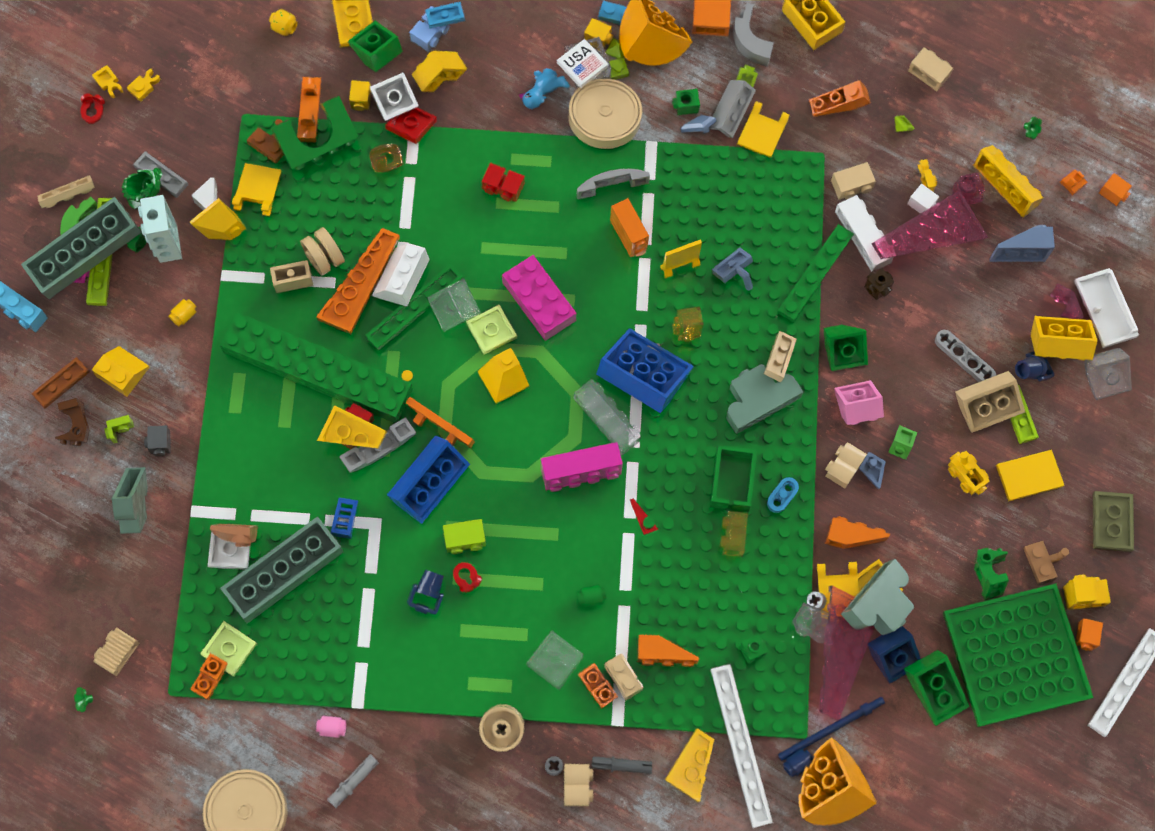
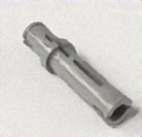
(345, 788)

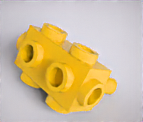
(966, 469)

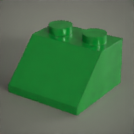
(376, 45)

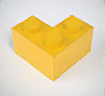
(437, 68)
(1086, 592)

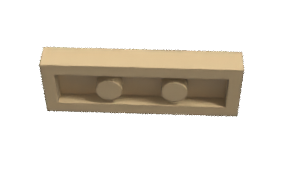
(66, 192)
(780, 356)

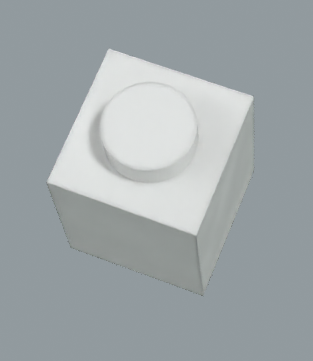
(922, 199)

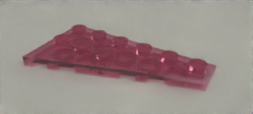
(940, 226)
(843, 655)

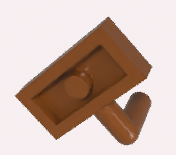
(266, 144)

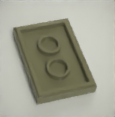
(1113, 521)

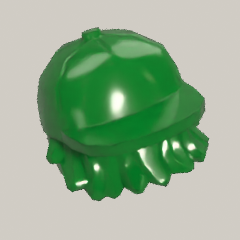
(141, 185)

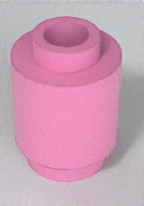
(331, 726)

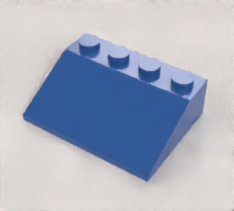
(655, 373)

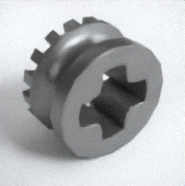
(811, 597)
(560, 766)

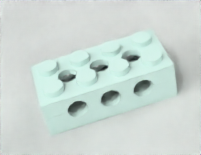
(160, 228)

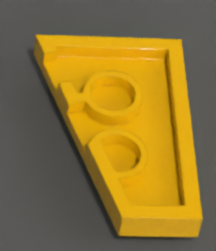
(351, 430)
(691, 766)

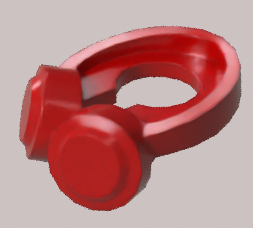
(87, 100)
(475, 578)

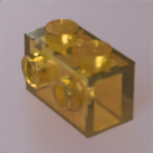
(688, 324)
(735, 533)

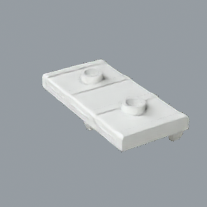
(1107, 307)

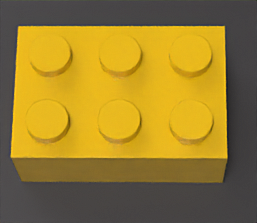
(814, 20)
(1063, 338)

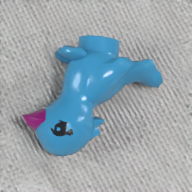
(545, 84)

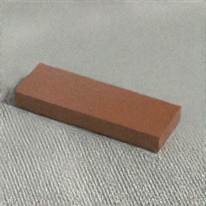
(60, 382)

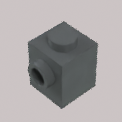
(158, 440)

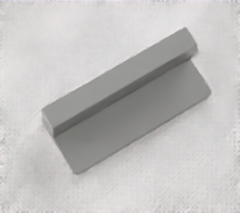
(732, 107)

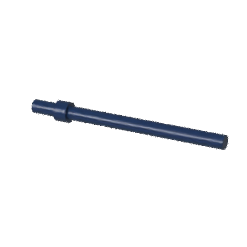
(864, 710)

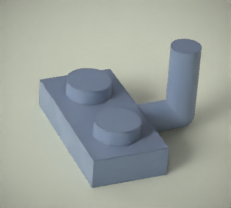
(734, 265)

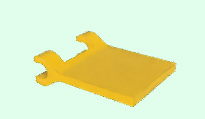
(761, 132)
(257, 185)
(681, 256)
(846, 583)

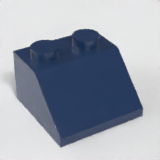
(894, 653)

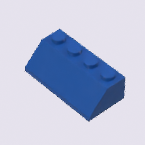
(428, 479)

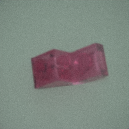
(1064, 295)

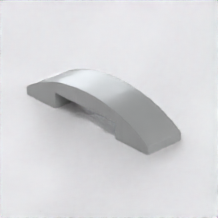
(635, 176)
(363, 456)

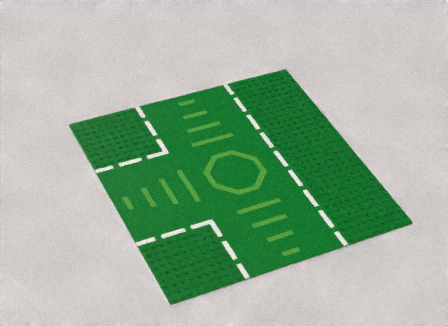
(348, 627)

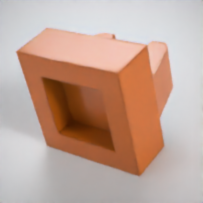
(1074, 182)

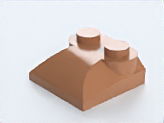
(239, 534)

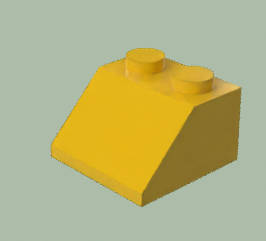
(120, 370)

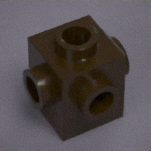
(879, 283)

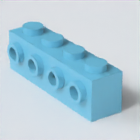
(20, 308)

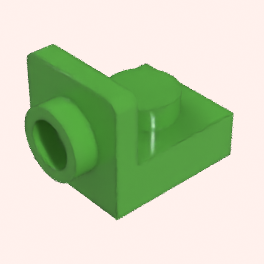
(903, 442)

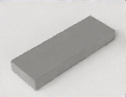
(169, 181)

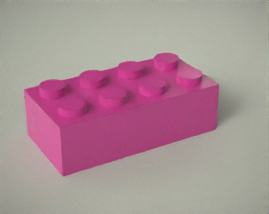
(539, 297)
(581, 466)

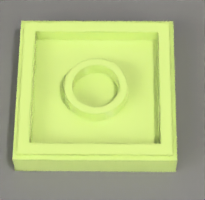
(491, 329)
(229, 646)

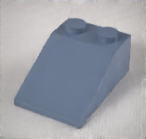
(1028, 246)

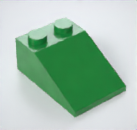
(937, 686)

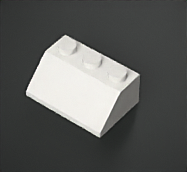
(402, 274)

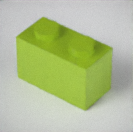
(464, 536)

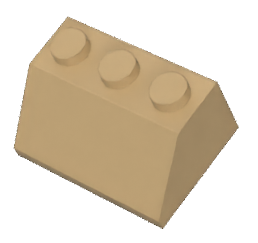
(990, 401)

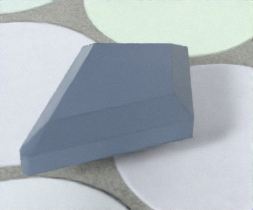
(700, 123)
(873, 469)

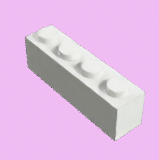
(858, 221)

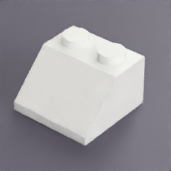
(394, 96)

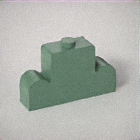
(759, 397)
(129, 500)
(881, 601)

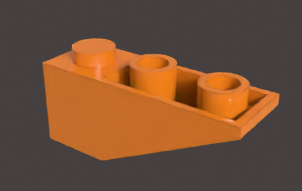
(841, 99)
(849, 534)
(659, 650)

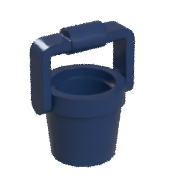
(1034, 368)
(429, 585)

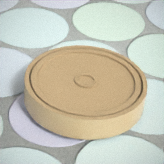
(605, 113)
(245, 803)

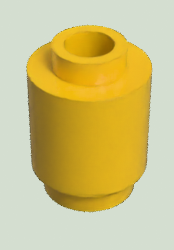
(182, 312)

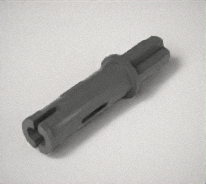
(621, 765)

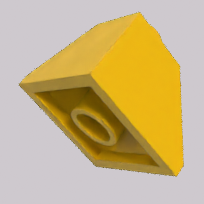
(218, 222)
(503, 376)

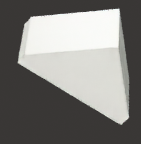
(206, 194)

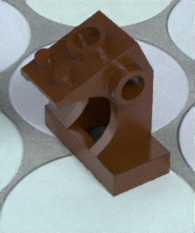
(75, 409)

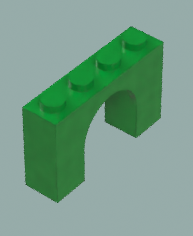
(341, 133)

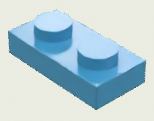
(611, 12)
(444, 15)

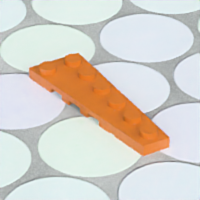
(353, 294)

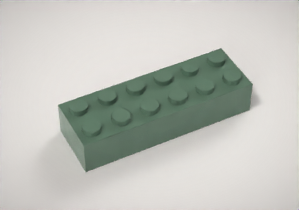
(81, 248)
(282, 570)

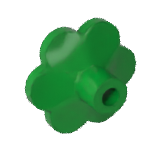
(1033, 127)
(82, 699)

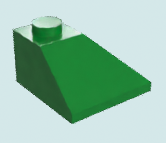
(845, 347)

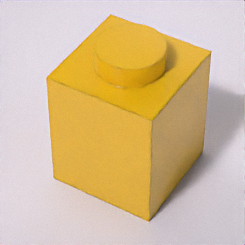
(599, 29)
(360, 95)

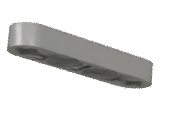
(967, 355)

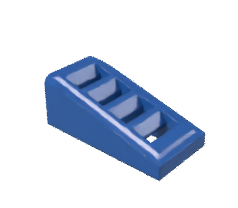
(335, 531)

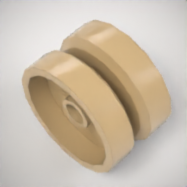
(321, 251)
(498, 739)

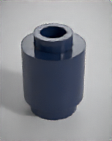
(797, 762)

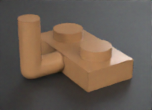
(1042, 562)

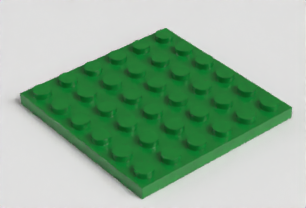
(1017, 655)

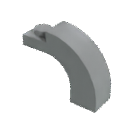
(747, 43)

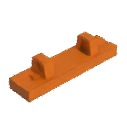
(309, 109)
(424, 413)

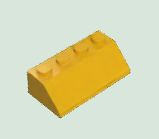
(1008, 180)

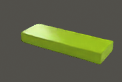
(1024, 425)

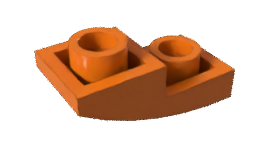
(209, 677)
(597, 685)

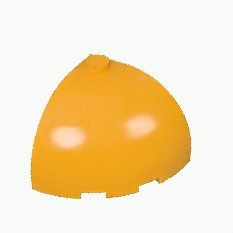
(650, 35)
(833, 787)

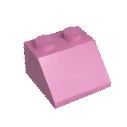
(859, 402)

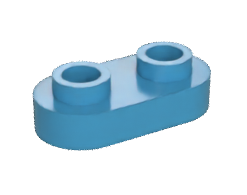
(781, 495)

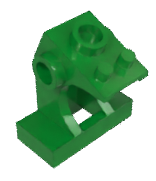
(992, 583)

